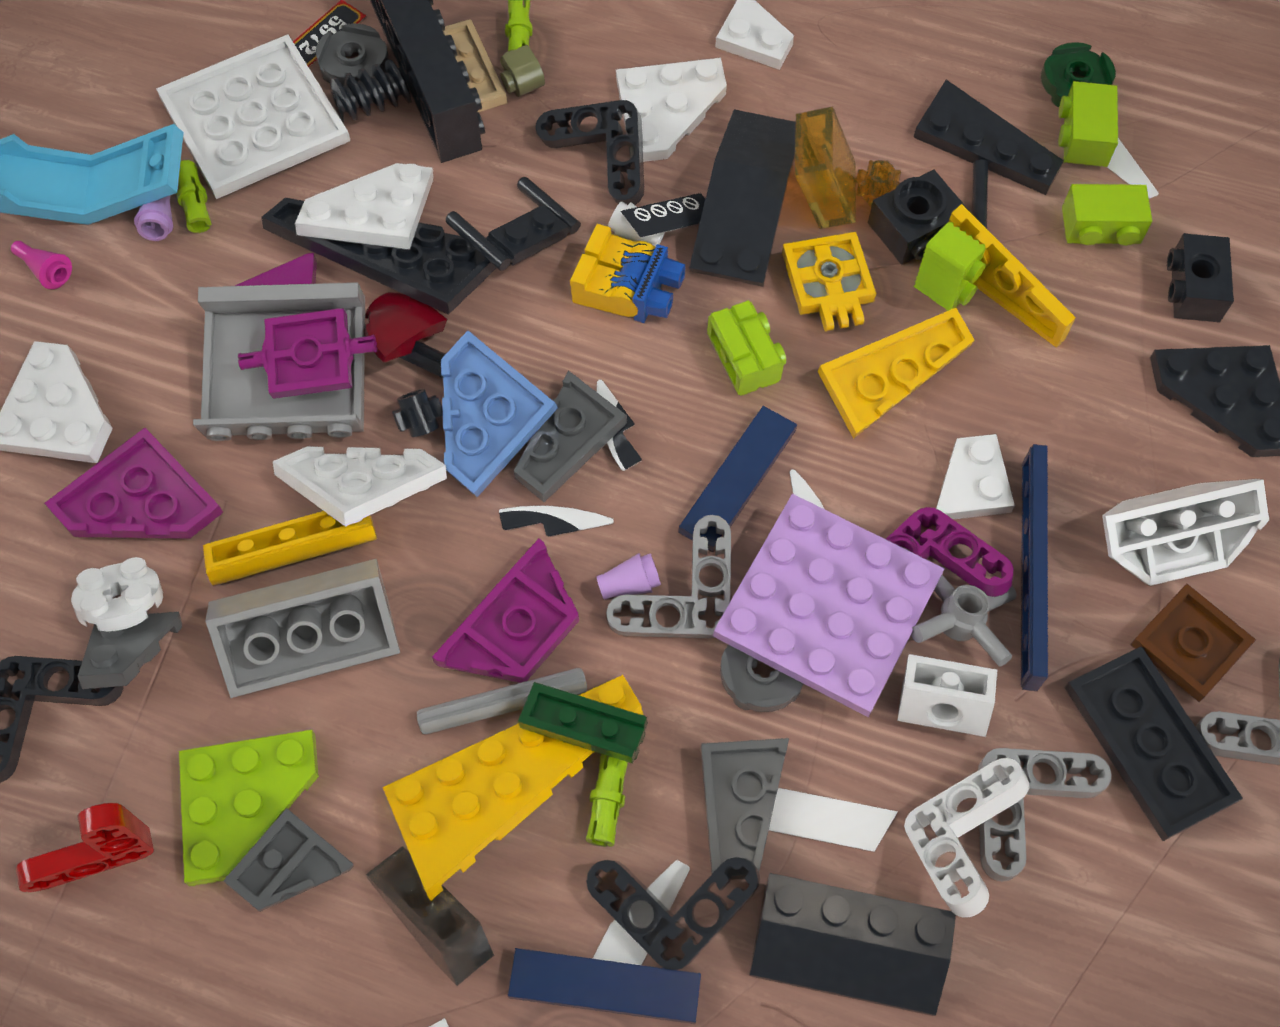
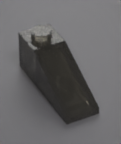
(440, 926)

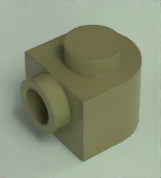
(521, 71)

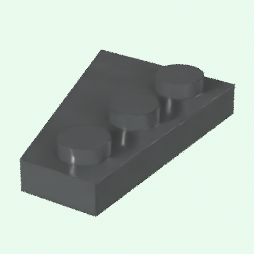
(740, 797)

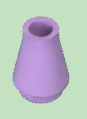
(154, 219)
(631, 577)

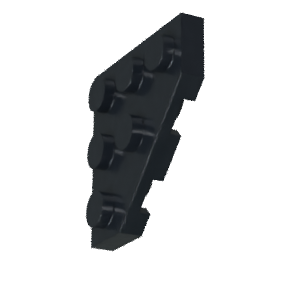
(1227, 391)

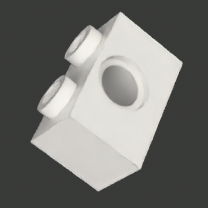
(947, 695)

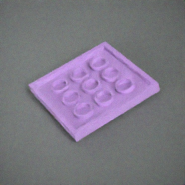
(829, 604)

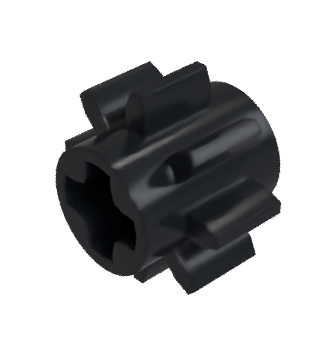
(418, 413)

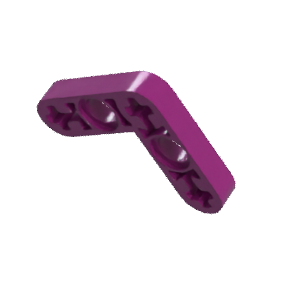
(947, 535)

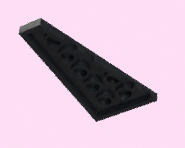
(435, 270)

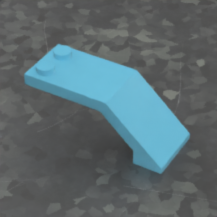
(88, 186)

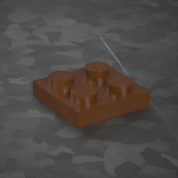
(1193, 642)

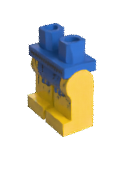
(625, 276)

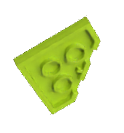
(236, 795)

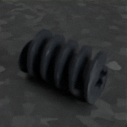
(369, 90)

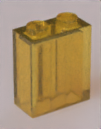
(825, 167)

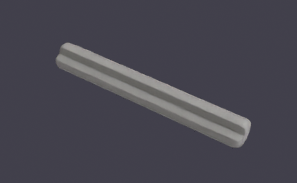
(494, 702)

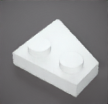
(755, 35)
(976, 480)

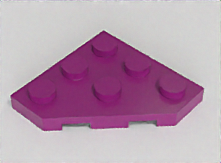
(135, 495)

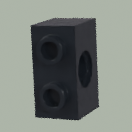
(1201, 277)

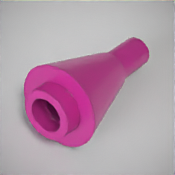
(48, 267)

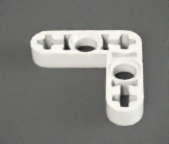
(950, 825)

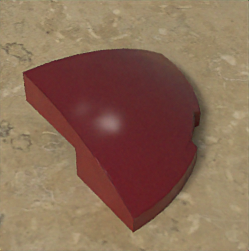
(399, 323)

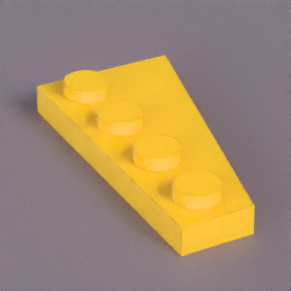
(887, 371)

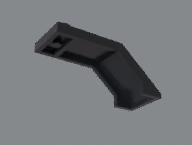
(745, 198)

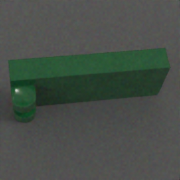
(583, 722)

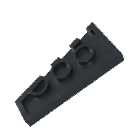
(975, 132)

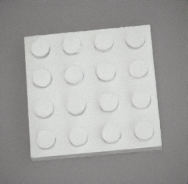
(253, 116)

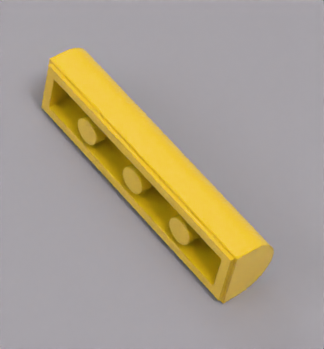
(282, 545)

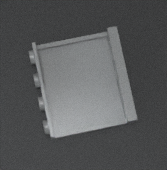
(239, 399)

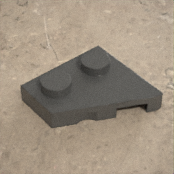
(117, 656)

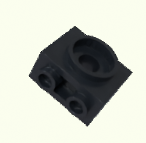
(913, 214)

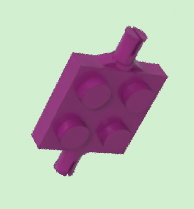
(307, 353)

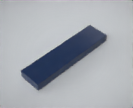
(740, 473)
(604, 986)

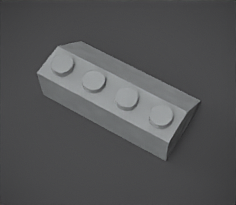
(302, 628)

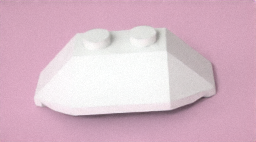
(1185, 529)

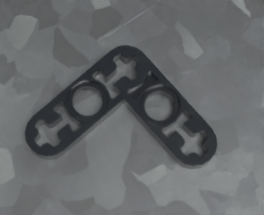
(606, 130)
(35, 688)
(664, 922)

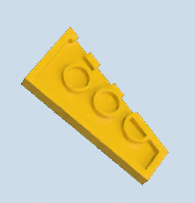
(1014, 286)

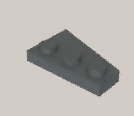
(568, 438)

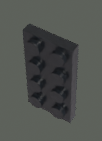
(1153, 743)

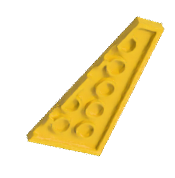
(485, 791)

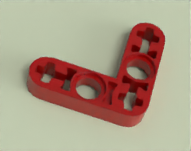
(109, 840)

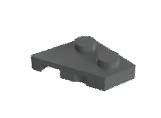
(285, 864)

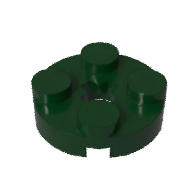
(1071, 57)

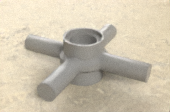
(965, 617)

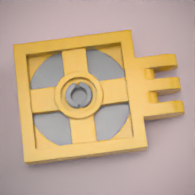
(830, 278)

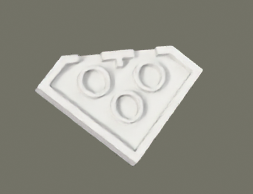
(670, 100)
(370, 209)
(53, 408)
(359, 481)

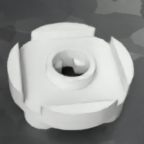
(97, 587)

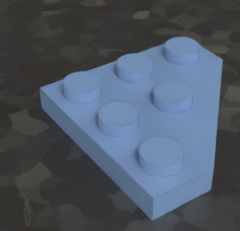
(486, 412)

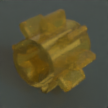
(877, 180)

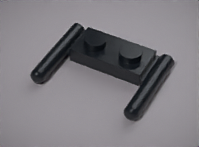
(523, 235)

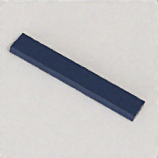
(1034, 569)

